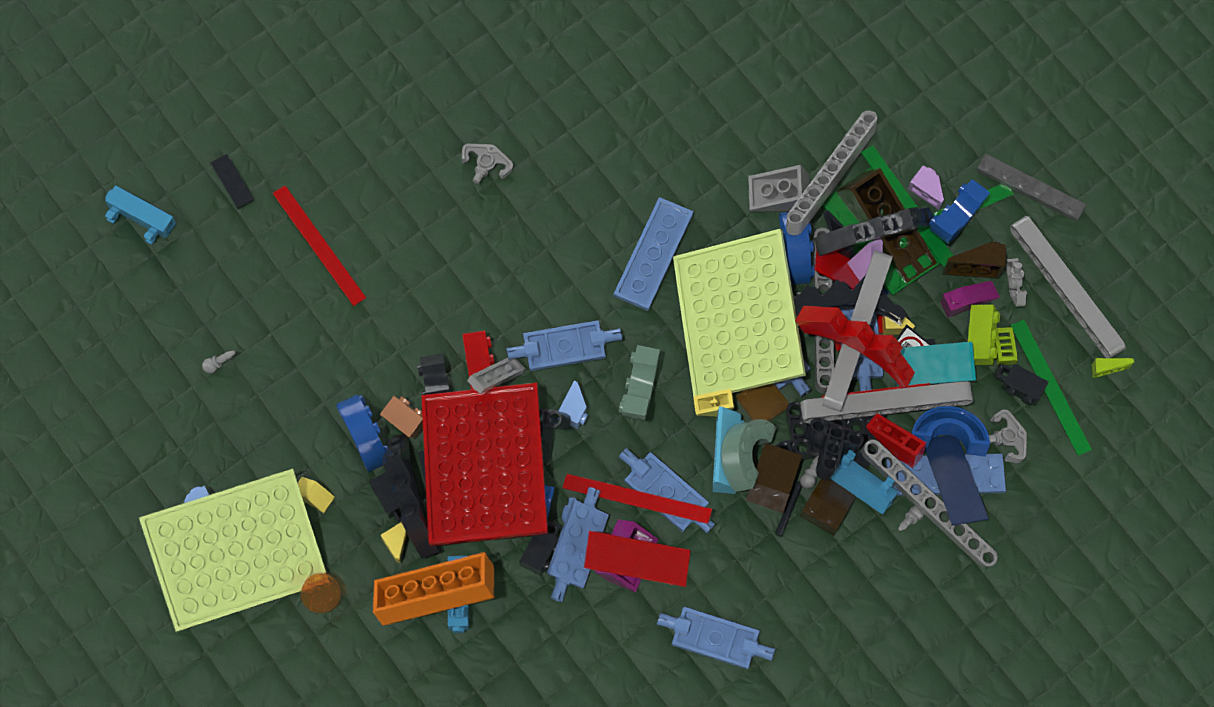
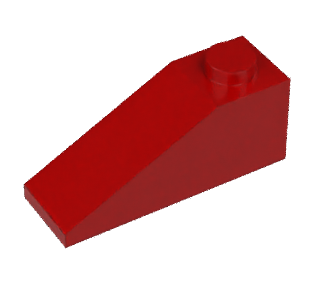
(897, 440)

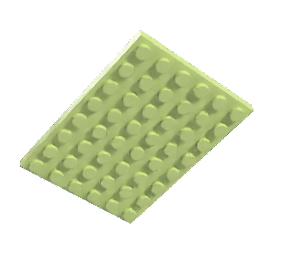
(739, 314)
(232, 549)

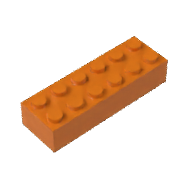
(433, 589)

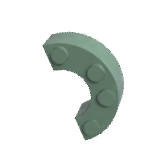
(640, 385)
(737, 452)

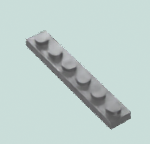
(1031, 187)

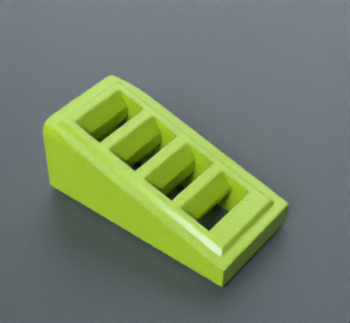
(1006, 360)
(1106, 366)

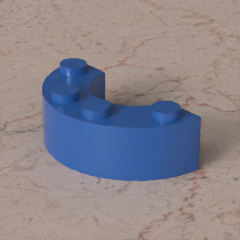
(957, 215)
(798, 253)
(953, 422)
(363, 431)

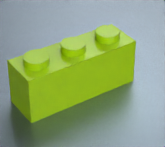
(984, 333)

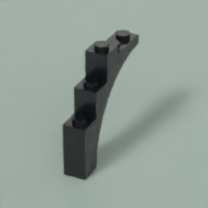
(873, 229)
(842, 297)
(405, 491)

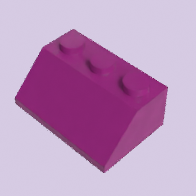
(628, 530)

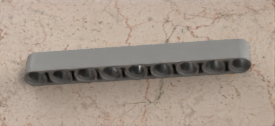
(831, 173)
(1067, 287)
(863, 311)
(822, 354)
(891, 401)
(919, 501)

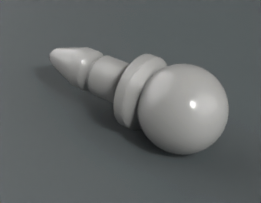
(211, 364)
(808, 479)
(911, 518)

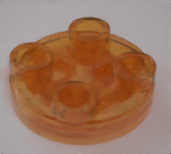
(320, 592)

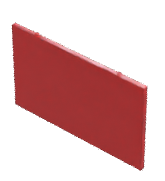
(836, 267)

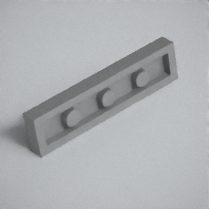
(495, 375)

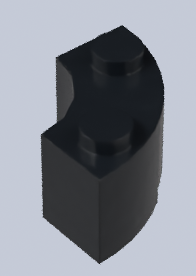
(434, 374)

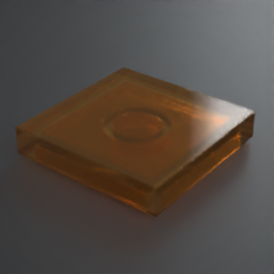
(763, 402)

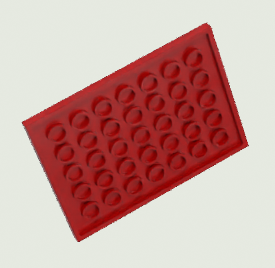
(484, 464)

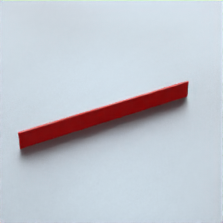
(319, 245)
(639, 499)

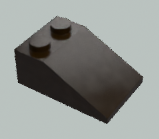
(979, 262)
(775, 478)
(828, 505)

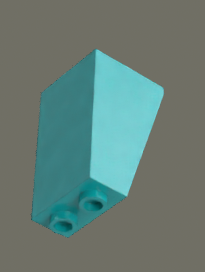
(941, 363)

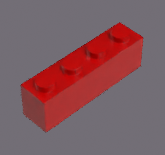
(476, 352)

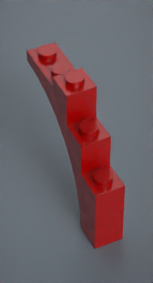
(858, 335)

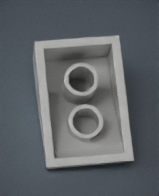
(777, 189)

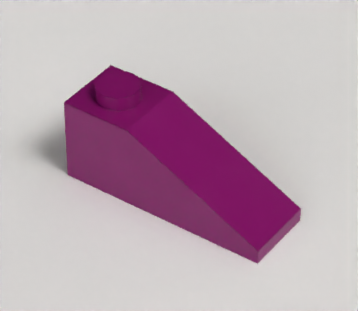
(961, 299)

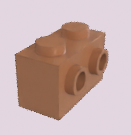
(403, 416)

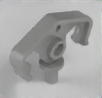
(488, 156)
(1014, 277)
(1012, 435)

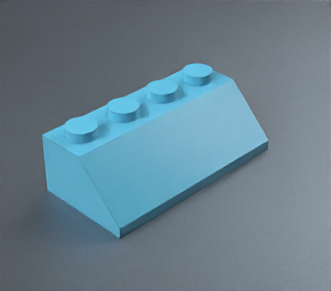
(725, 420)

